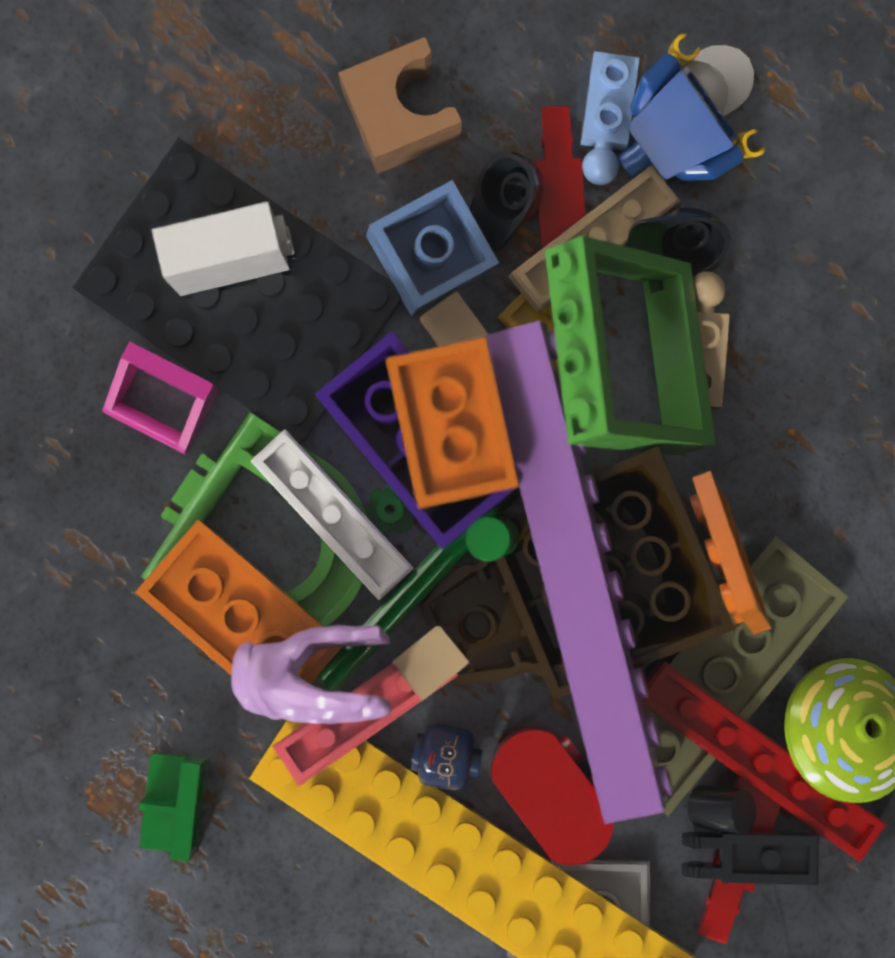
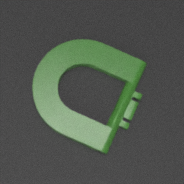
(330, 586)

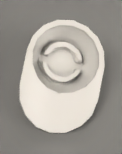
(724, 75)

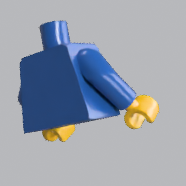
(681, 125)

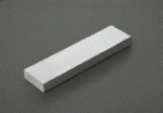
(332, 514)

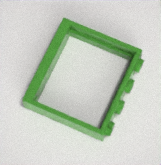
(583, 350)

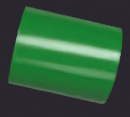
(492, 537)

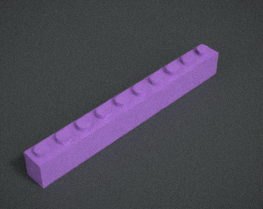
(578, 578)

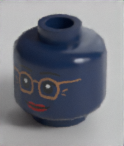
(446, 757)

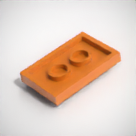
(452, 423)
(728, 554)

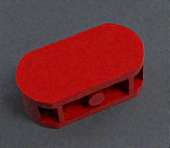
(551, 793)

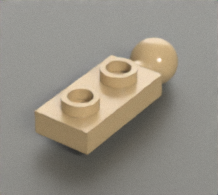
(714, 328)

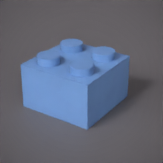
(431, 248)

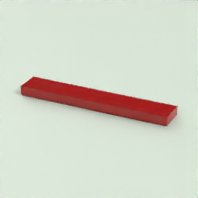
(757, 759)

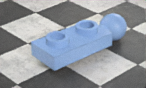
(607, 114)

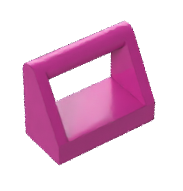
(140, 358)

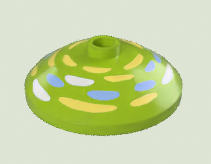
(829, 734)

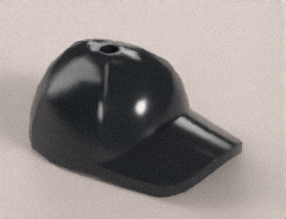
(500, 197)
(666, 234)

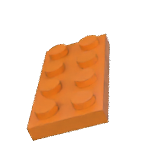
(225, 600)

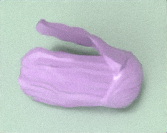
(269, 683)

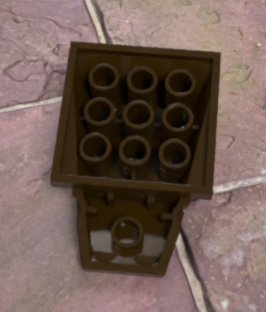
(671, 596)

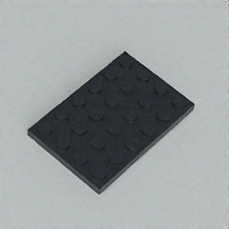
(255, 339)

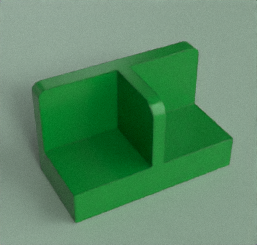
(173, 805)

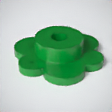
(400, 520)

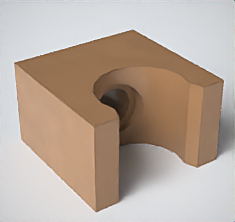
(386, 127)

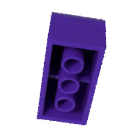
(366, 410)

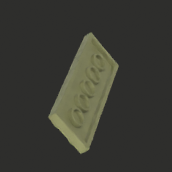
(746, 667)

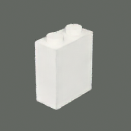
(223, 248)

